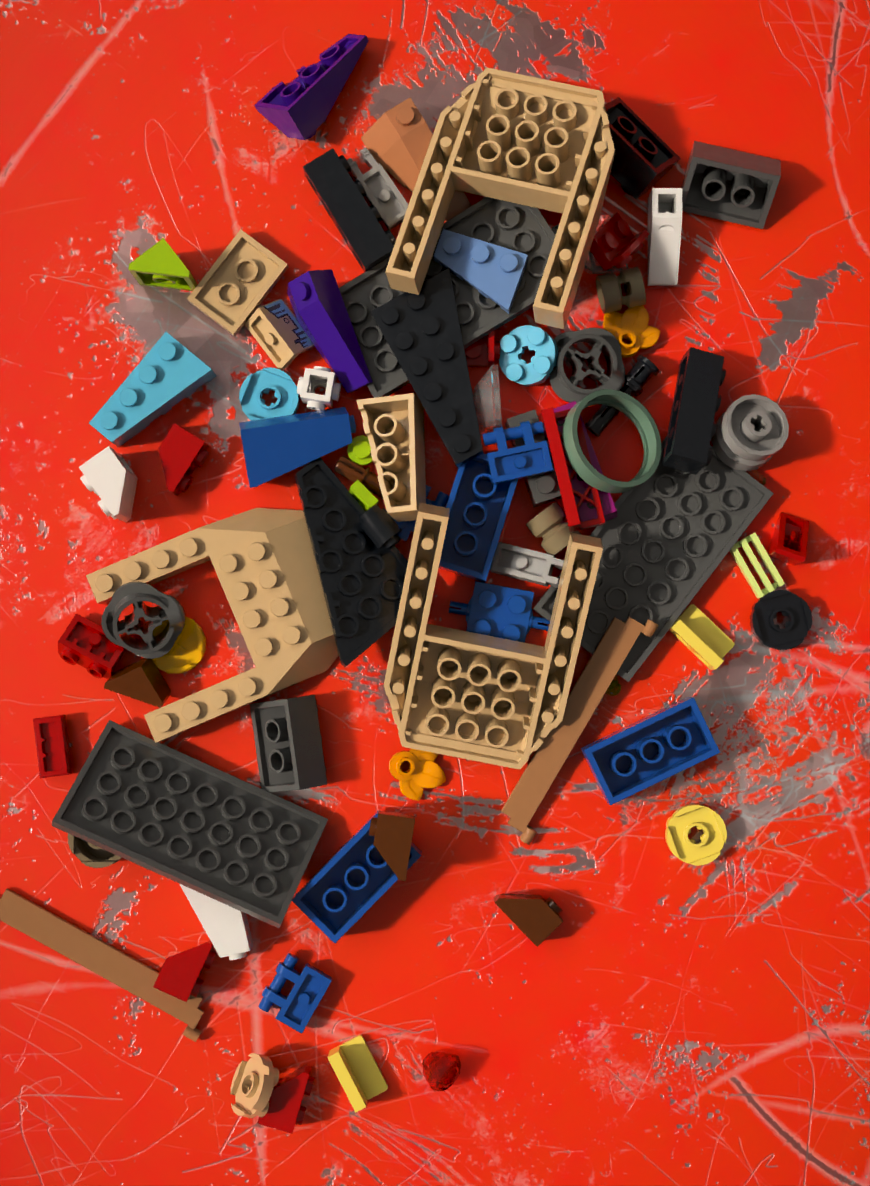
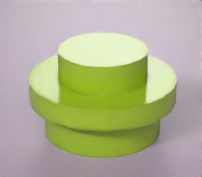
(360, 450)

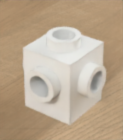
(314, 378)

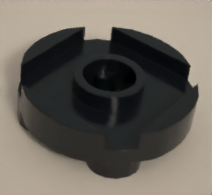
(795, 628)

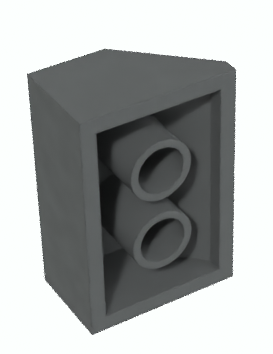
(729, 184)
(288, 744)

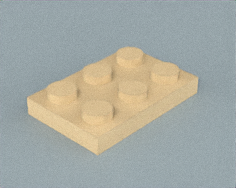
(237, 282)

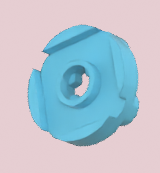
(541, 365)
(263, 382)

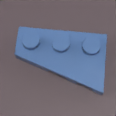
(485, 266)

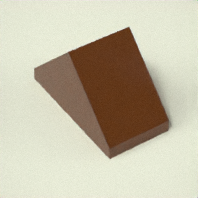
(140, 682)

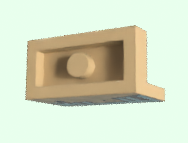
(278, 333)

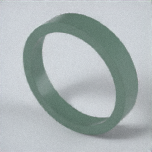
(642, 420)

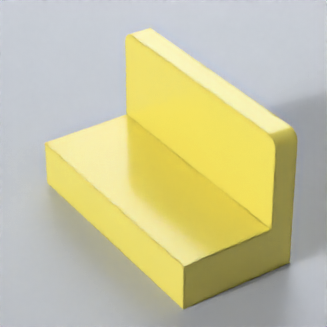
(702, 637)
(357, 1071)

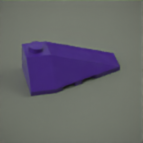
(310, 97)
(327, 324)

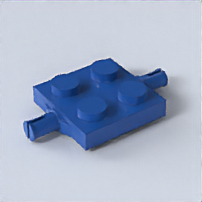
(499, 612)

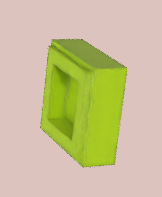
(363, 495)

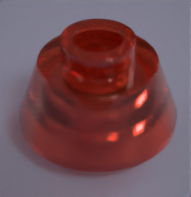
(441, 1069)

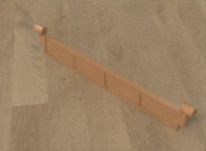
(579, 708)
(97, 957)

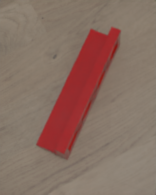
(562, 474)

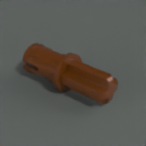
(356, 472)

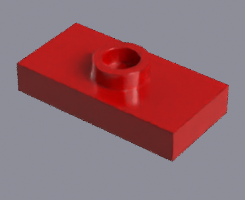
(52, 746)

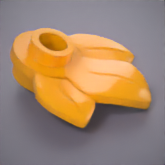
(633, 327)
(420, 775)

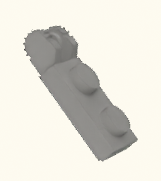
(380, 190)
(525, 564)

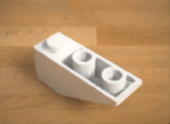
(664, 236)

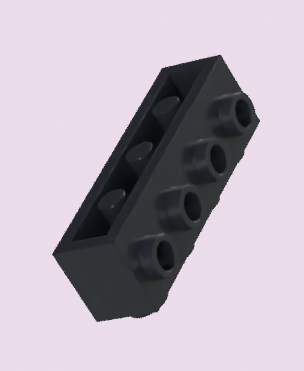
(349, 210)
(694, 411)

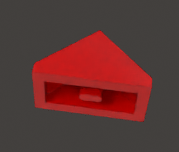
(789, 539)

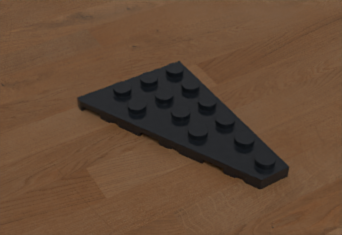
(356, 577)

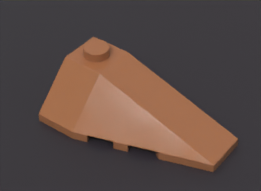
(400, 145)

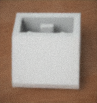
(113, 481)

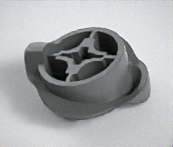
(602, 341)
(135, 594)

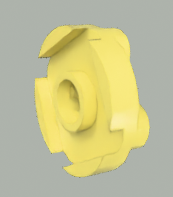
(686, 849)

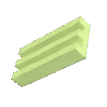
(778, 581)

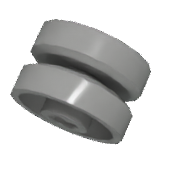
(750, 432)

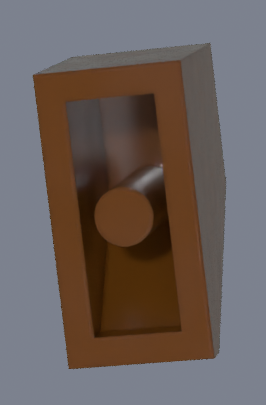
(393, 839)
(531, 914)

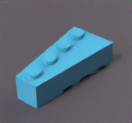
(151, 389)

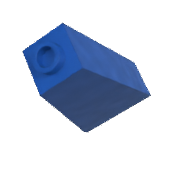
(292, 441)

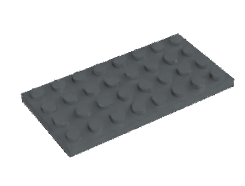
(489, 220)
(664, 549)
(191, 823)

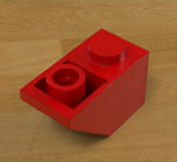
(179, 457)
(182, 971)
(286, 1100)

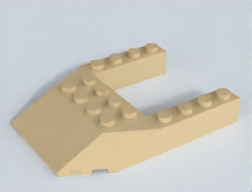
(520, 145)
(273, 592)
(474, 690)

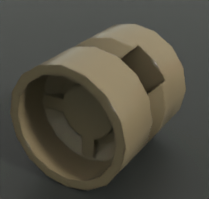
(610, 290)
(552, 528)

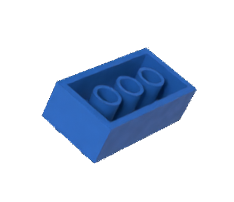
(475, 519)
(650, 750)
(348, 884)

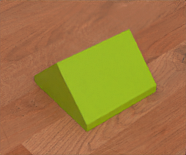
(162, 268)

